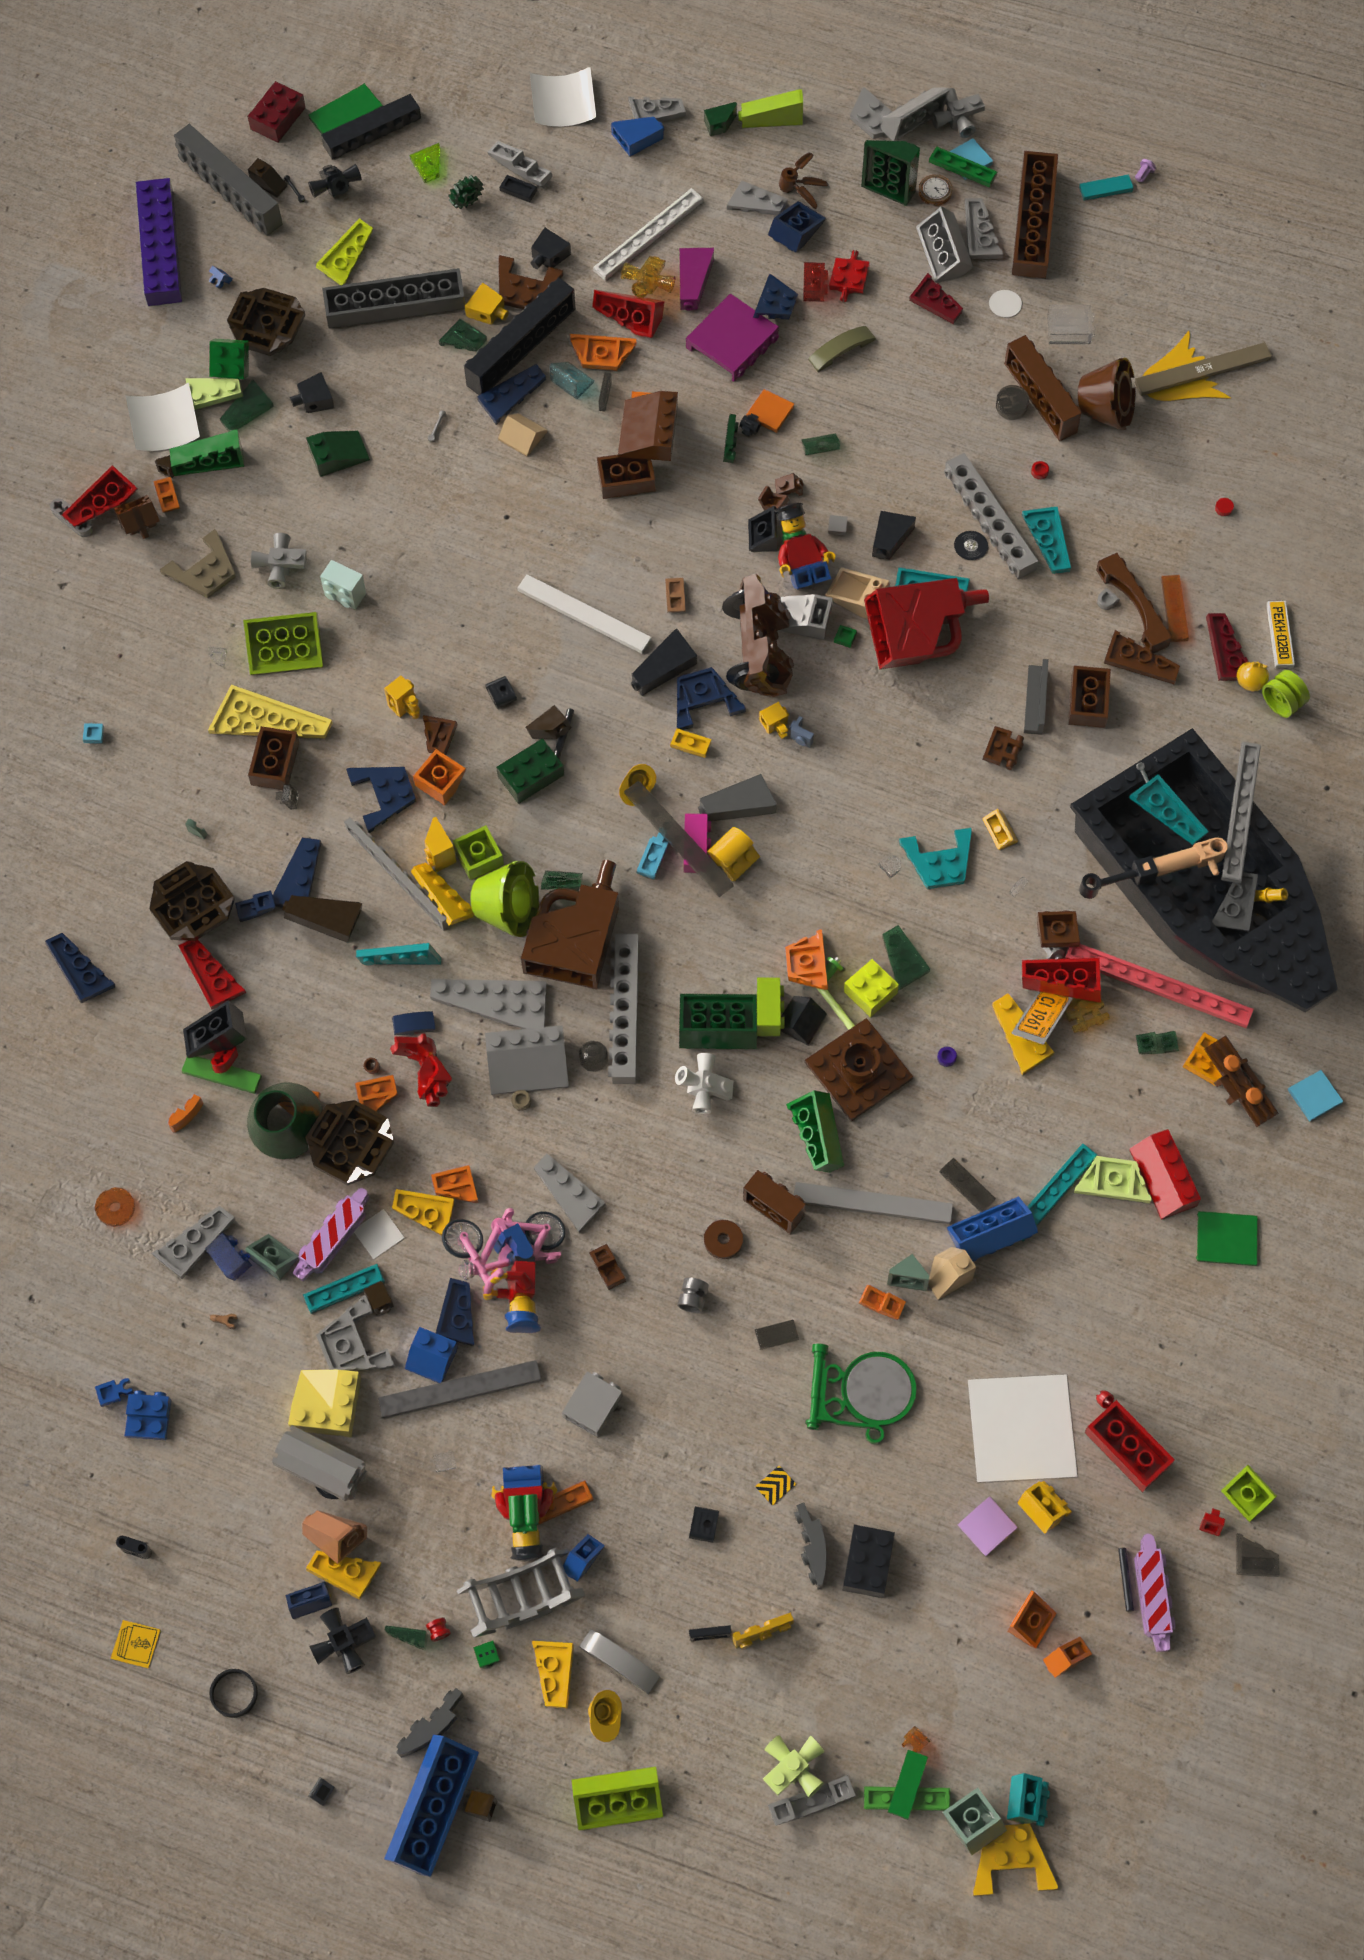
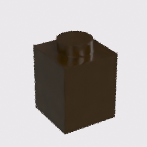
(379, 1298)

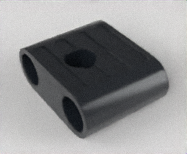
(501, 692)
(704, 1524)
(134, 1547)

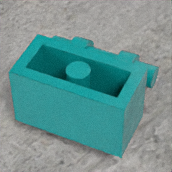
(1028, 1799)

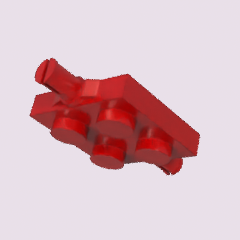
(849, 275)

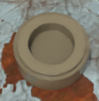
(521, 1100)

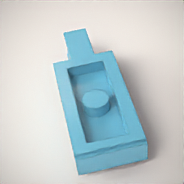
(653, 856)

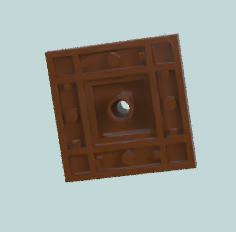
(858, 1069)

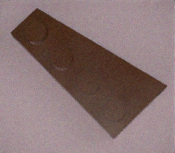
(1132, 657)

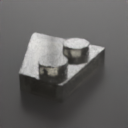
(1254, 1559)

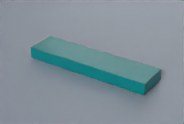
(342, 1288)

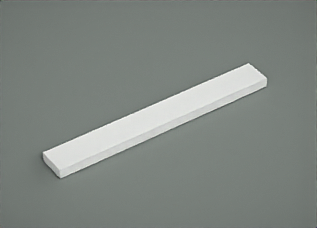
(648, 234)
(584, 614)

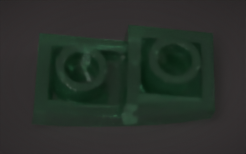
(1157, 1043)

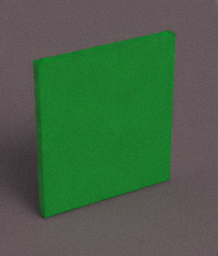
(1227, 1238)

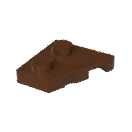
(439, 733)

